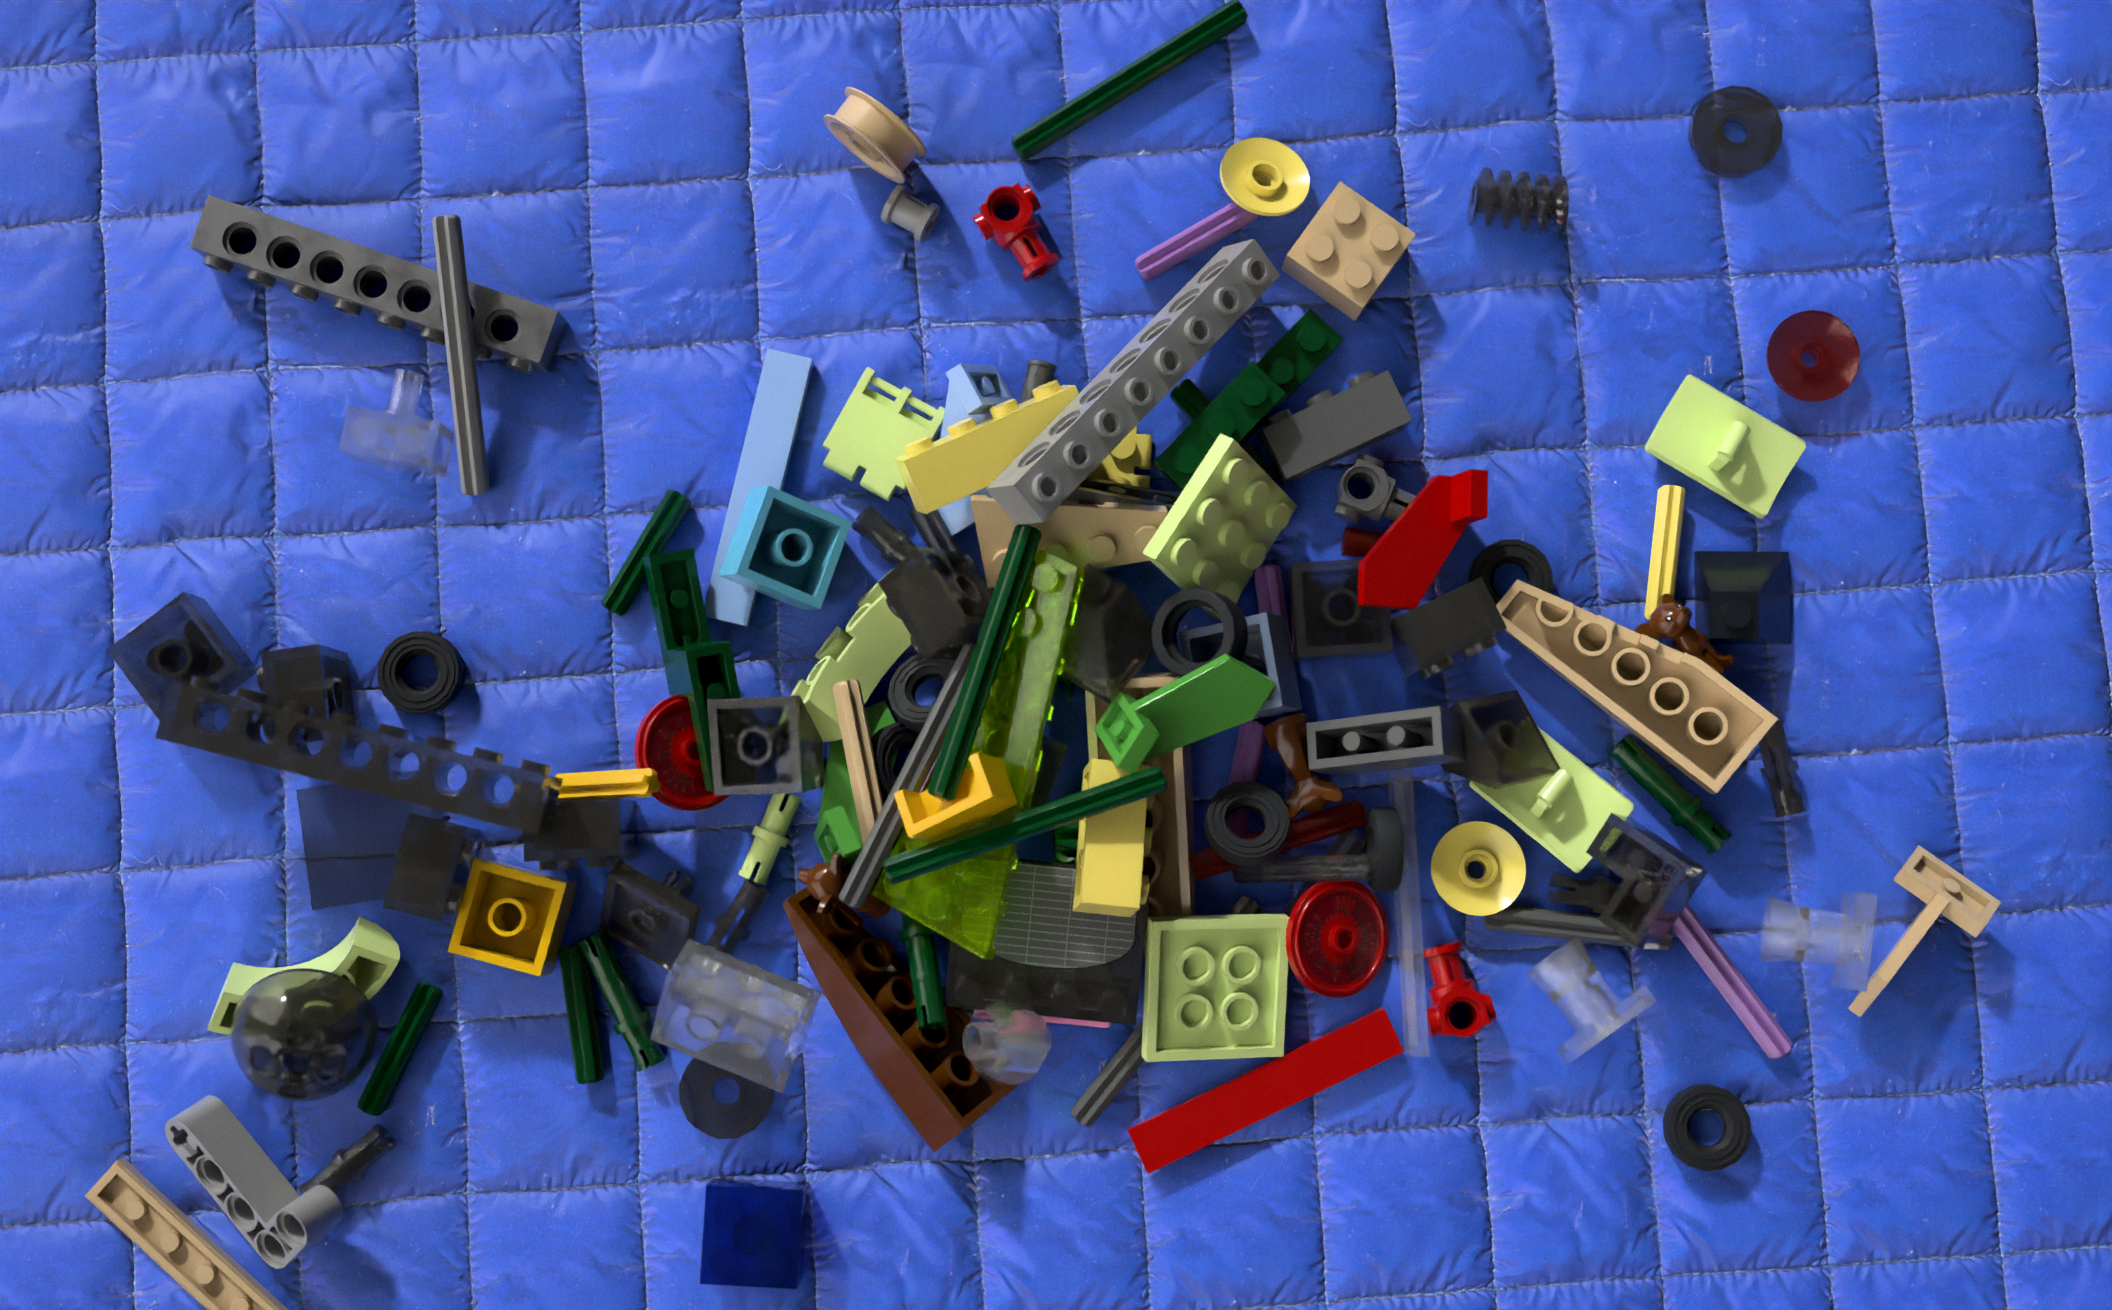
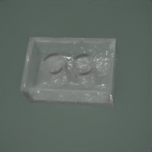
(734, 1015)

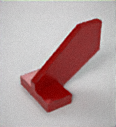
(1420, 540)

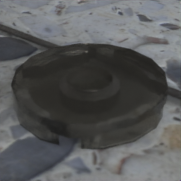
(1747, 109)
(710, 1114)

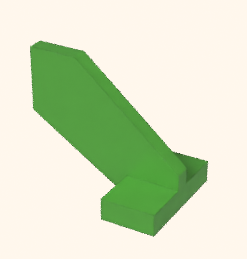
(1182, 712)
(838, 821)

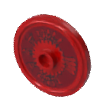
(670, 748)
(1337, 938)

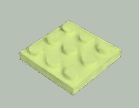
(1221, 524)
(1215, 987)

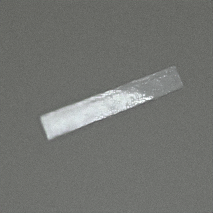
(1409, 921)

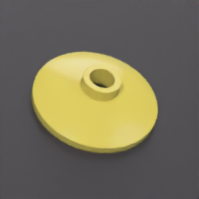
(1264, 177)
(1495, 851)

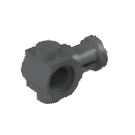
(1383, 499)

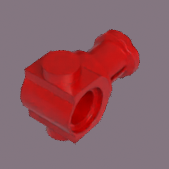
(1018, 232)
(1453, 987)

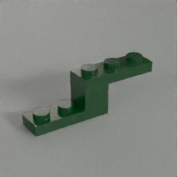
(1251, 396)
(691, 660)

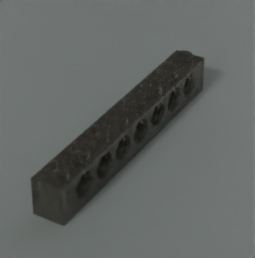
(189, 722)

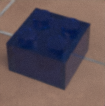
(754, 1233)

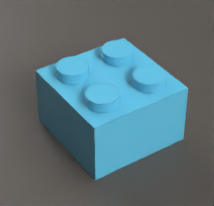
(785, 548)

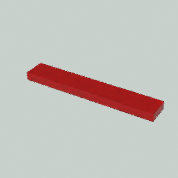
(1265, 1090)

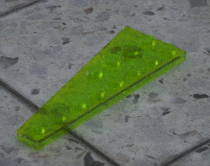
(969, 896)

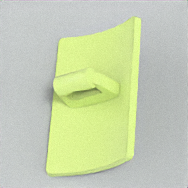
(1725, 446)
(1561, 809)

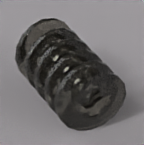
(1519, 199)

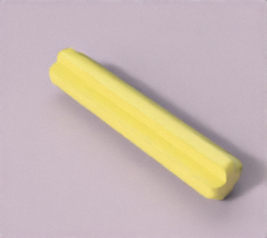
(1665, 545)

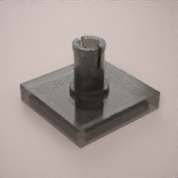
(649, 914)

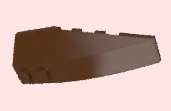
(878, 1010)

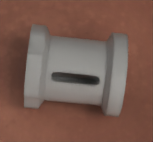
(910, 213)

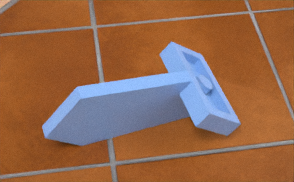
(970, 394)

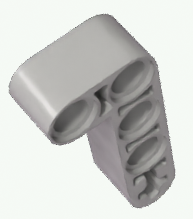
(249, 1184)

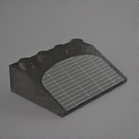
(1054, 956)

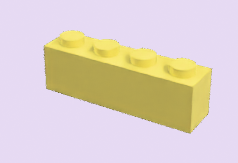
(978, 451)

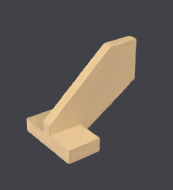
(1944, 893)

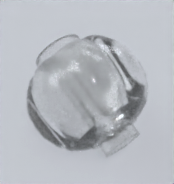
(1006, 1043)

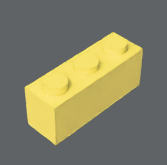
(1112, 850)

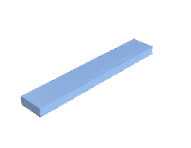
(762, 463)

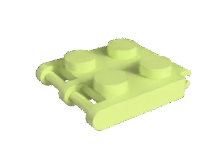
(874, 434)

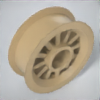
(875, 134)

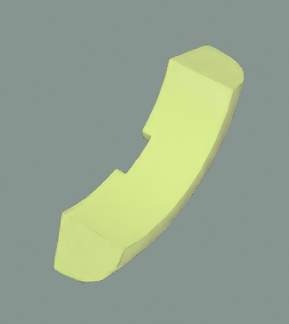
(861, 652)
(362, 957)

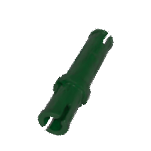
(1682, 807)
(924, 974)
(622, 1001)

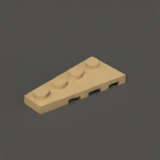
(1074, 532)

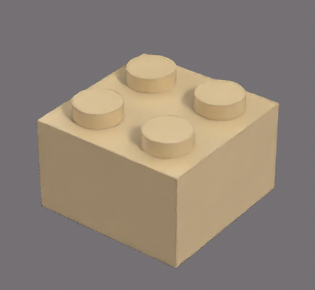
(1347, 251)

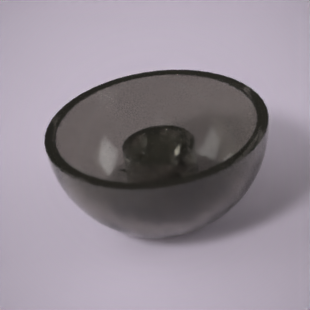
(303, 1034)

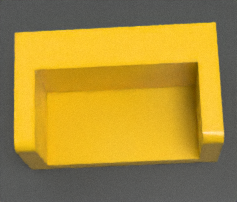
(981, 794)

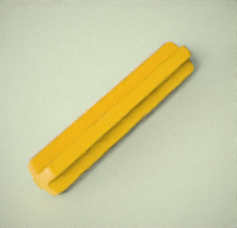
(608, 784)

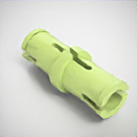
(769, 837)

